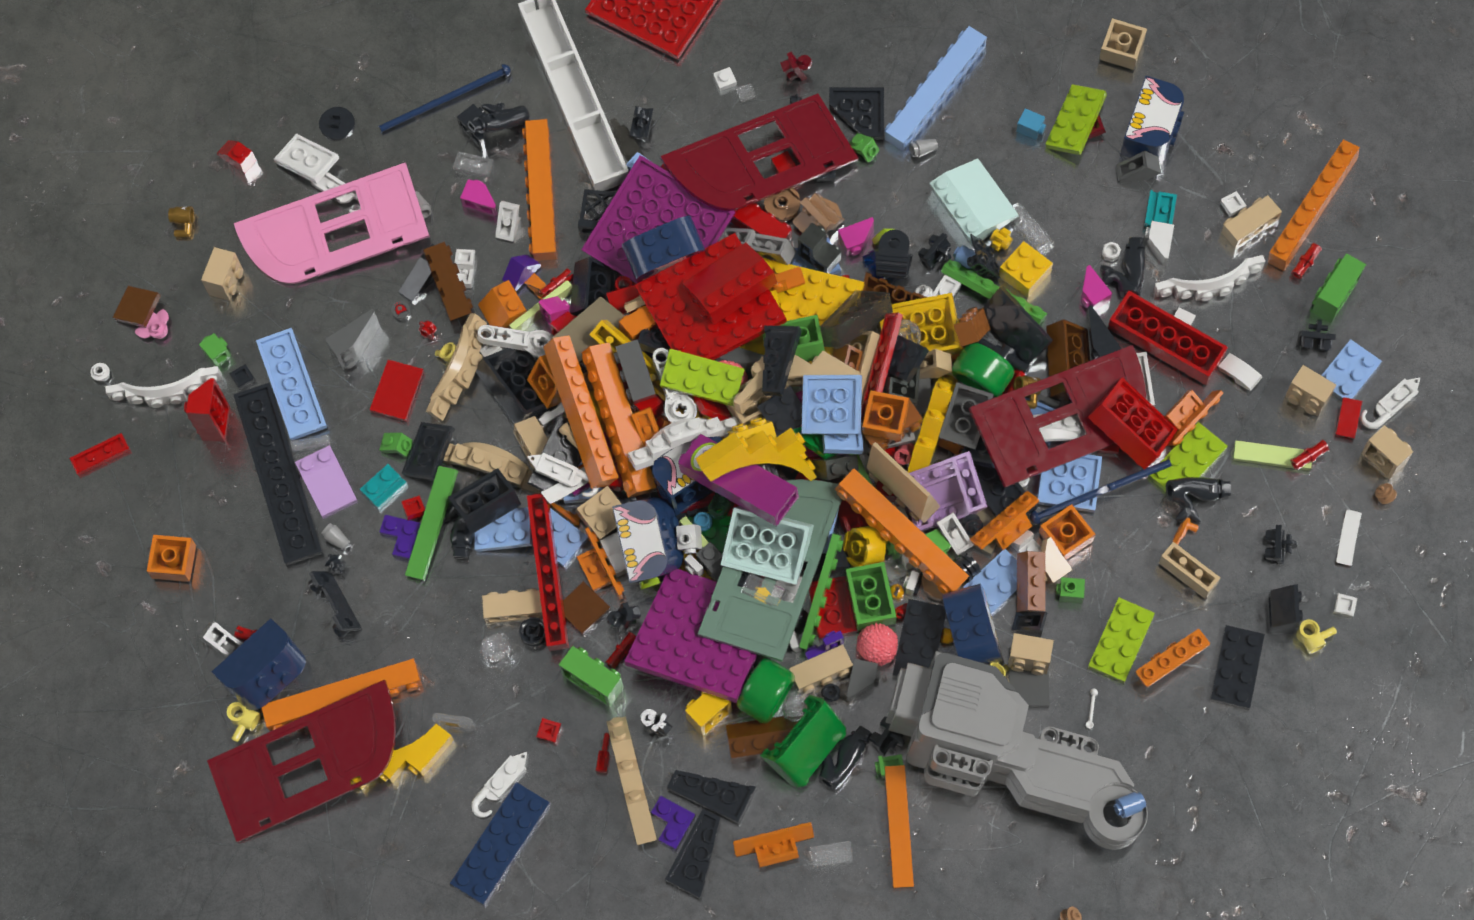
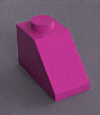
(478, 197)
(855, 237)
(1094, 290)
(553, 308)

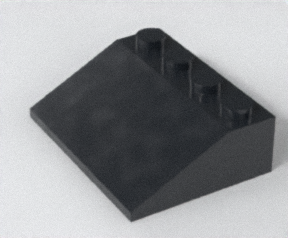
(507, 377)

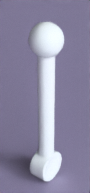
(1089, 724)

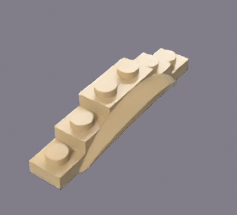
(459, 370)
(488, 458)

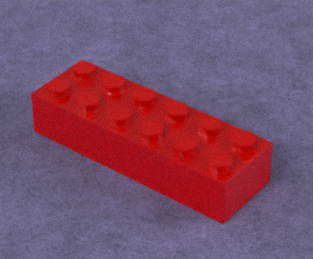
(1167, 337)

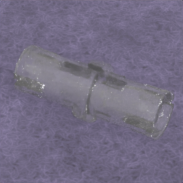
(310, 443)

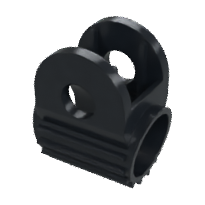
(893, 255)

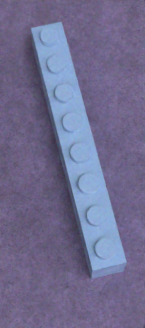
(935, 88)

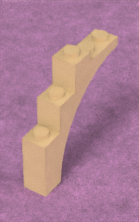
(821, 365)
(631, 780)

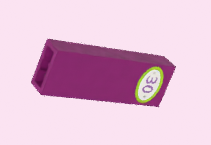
(746, 486)

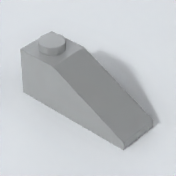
(219, 639)

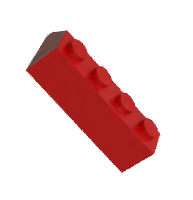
(208, 411)

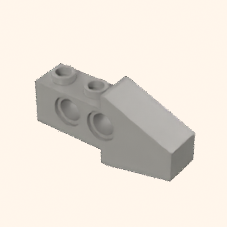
(766, 246)

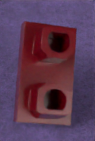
(793, 67)

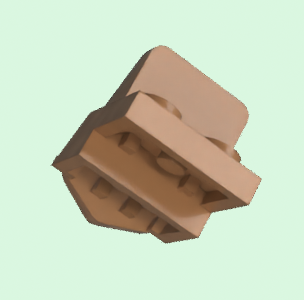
(819, 212)

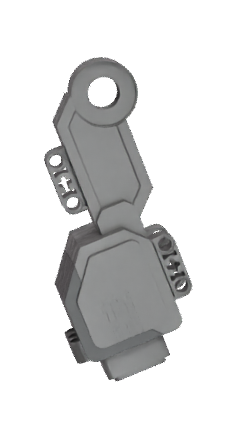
(971, 726)

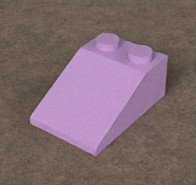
(325, 481)

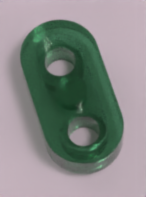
(719, 502)

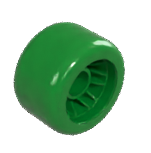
(982, 369)
(765, 690)

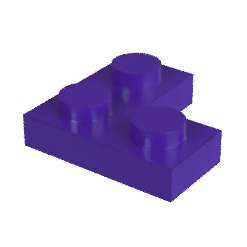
(404, 531)
(830, 642)
(677, 820)

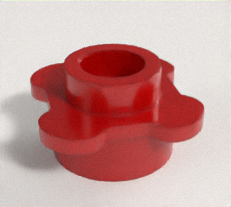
(427, 329)

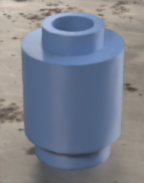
(962, 254)
(1129, 804)

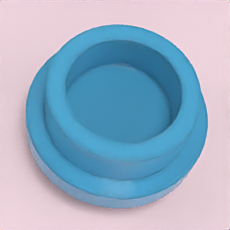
(704, 520)

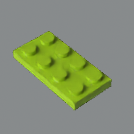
(1076, 119)
(701, 377)
(1191, 457)
(1121, 640)

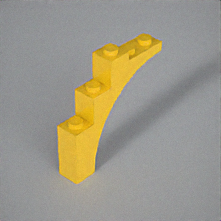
(932, 423)
(760, 449)
(417, 756)

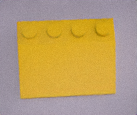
(935, 320)

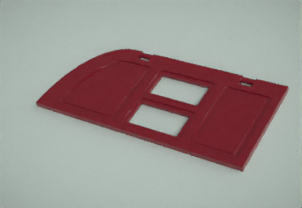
(724, 173)
(1014, 434)
(350, 740)

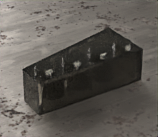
(855, 317)

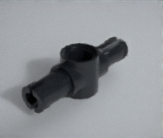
(1009, 354)

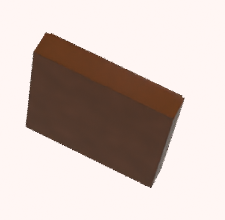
(136, 306)
(584, 608)

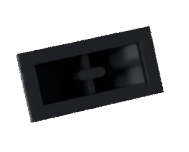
(1029, 623)

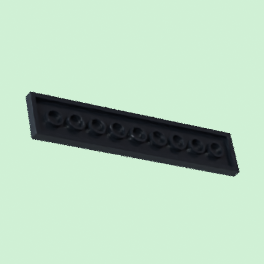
(278, 474)

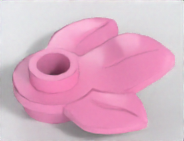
(156, 326)

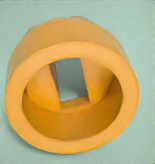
(900, 594)
(946, 637)

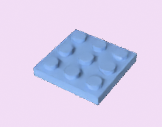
(831, 404)
(1071, 481)

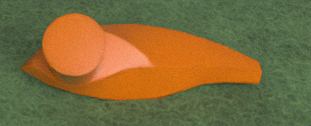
(573, 518)
(1185, 525)

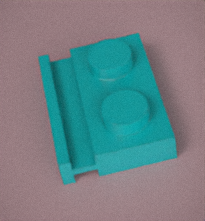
(1160, 208)
(383, 486)

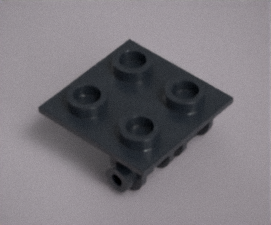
(984, 259)

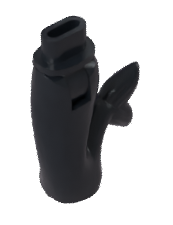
(499, 118)
(1134, 265)
(1200, 487)
(460, 536)
(848, 756)

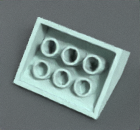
(973, 200)
(766, 549)

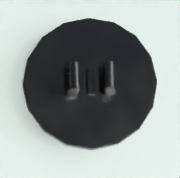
(336, 123)

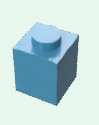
(1031, 124)

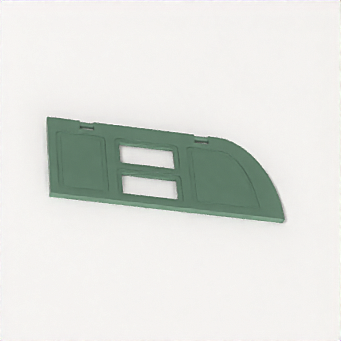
(756, 625)

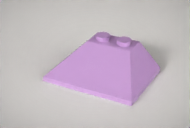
(954, 488)

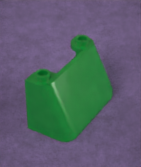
(806, 743)

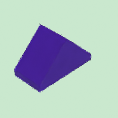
(520, 270)

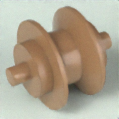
(1385, 493)
(1070, 914)

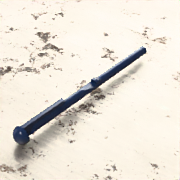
(505, 70)
(1036, 517)

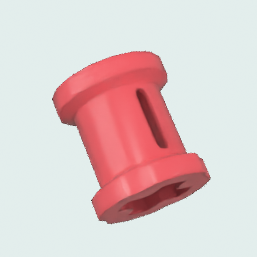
(904, 453)

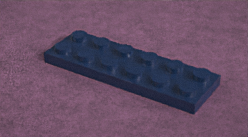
(500, 843)

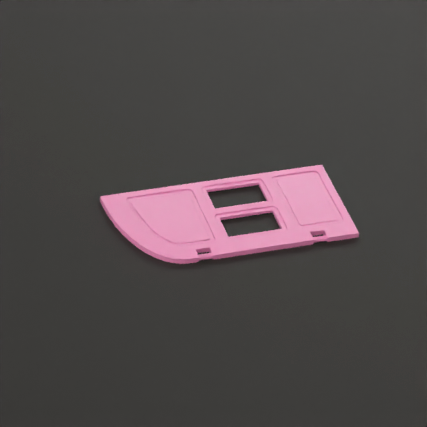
(293, 241)

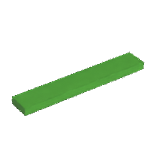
(431, 523)

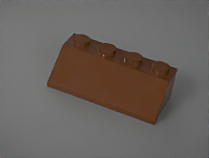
(1066, 351)
(751, 738)

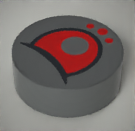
(400, 310)

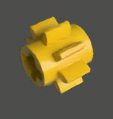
(1001, 239)

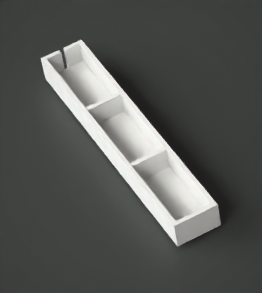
(574, 94)

